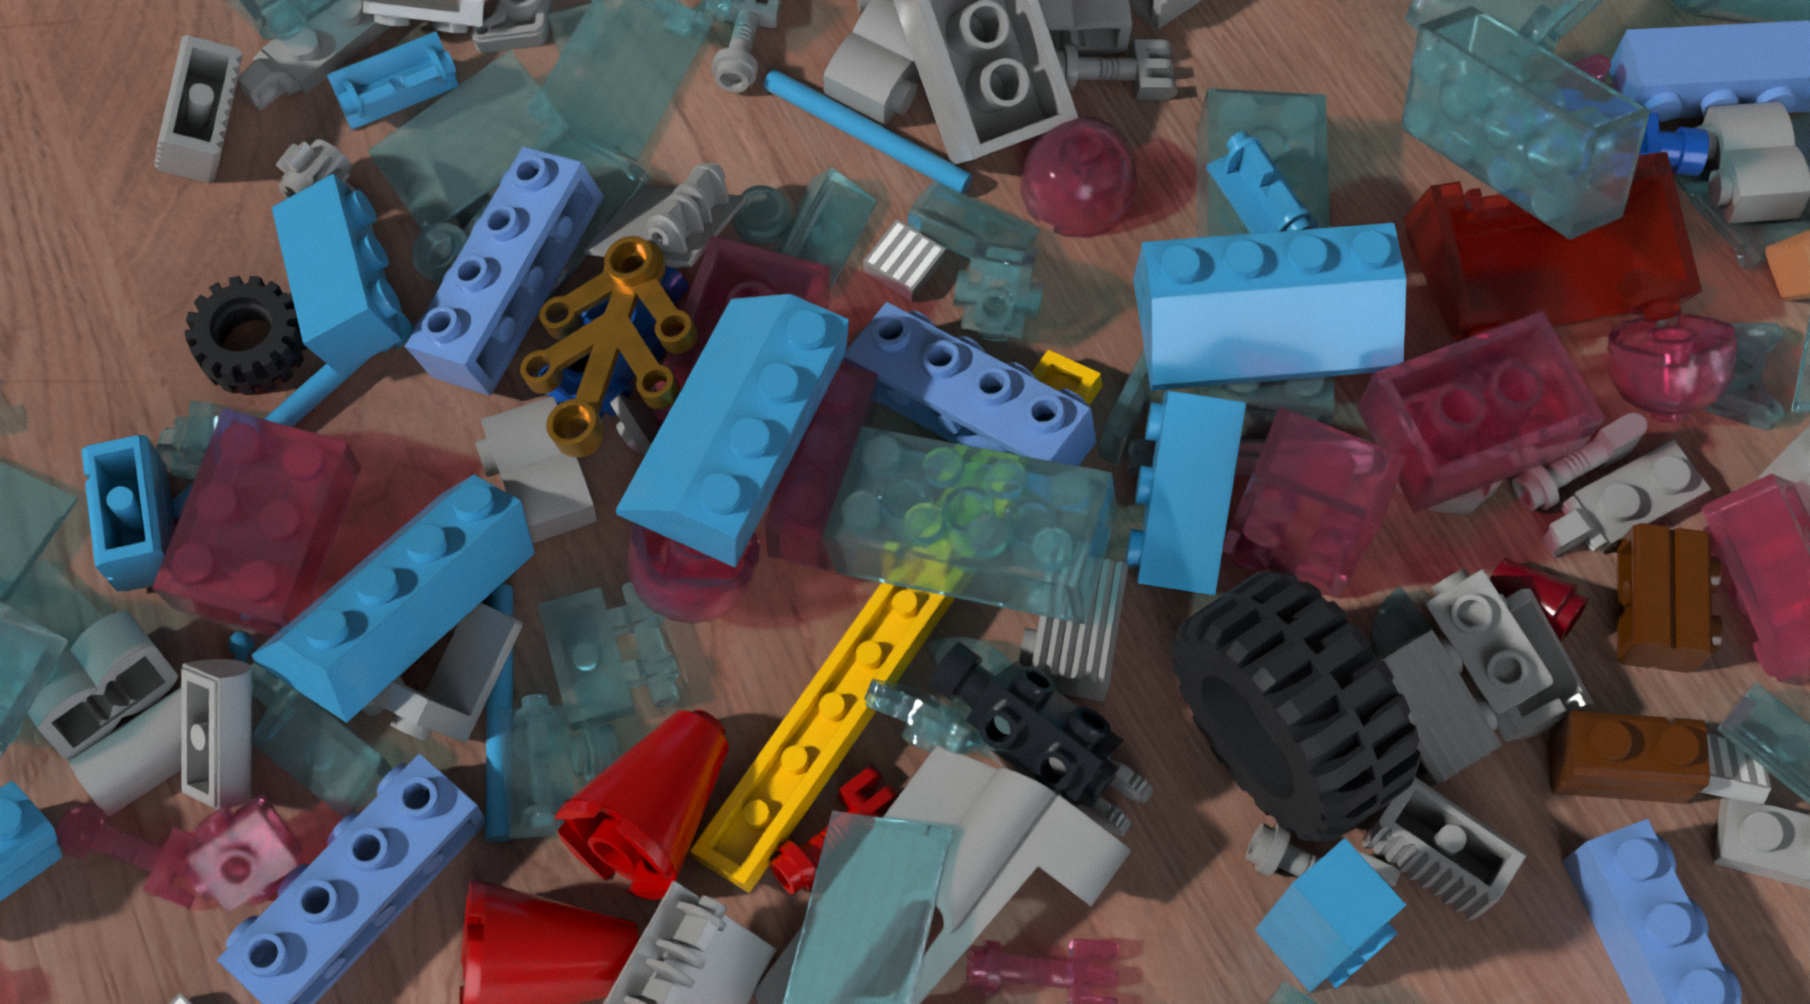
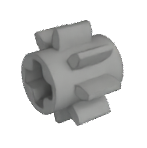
(310, 164)

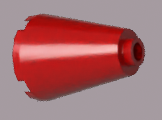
(647, 804)
(538, 949)

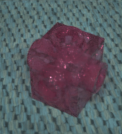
(241, 854)

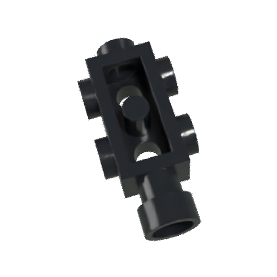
(1039, 721)

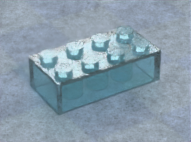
(1523, 121)
(972, 523)

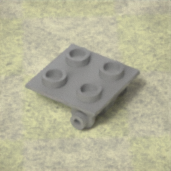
(675, 219)
(692, 956)

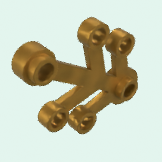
(605, 340)

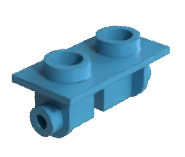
(393, 80)
(1258, 188)

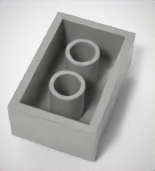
(986, 72)

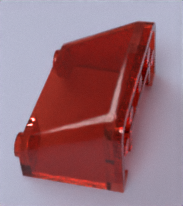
(1502, 264)

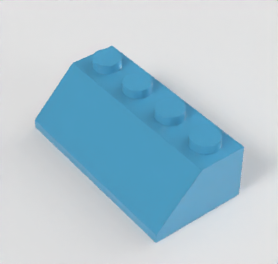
(1271, 306)
(737, 424)
(401, 598)

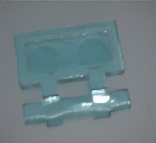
(588, 660)

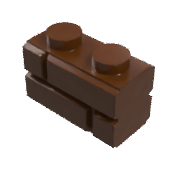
(1666, 598)
(1628, 757)

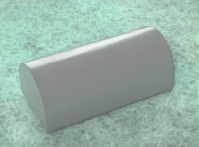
(216, 731)
(133, 756)

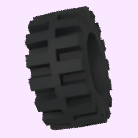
(230, 308)

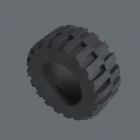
(1296, 705)

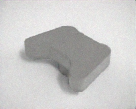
(514, 26)

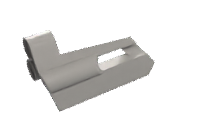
(1001, 836)

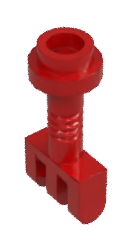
(796, 866)

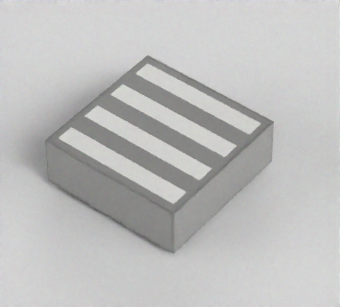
(904, 260)
(1735, 773)

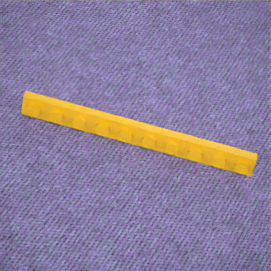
(833, 707)

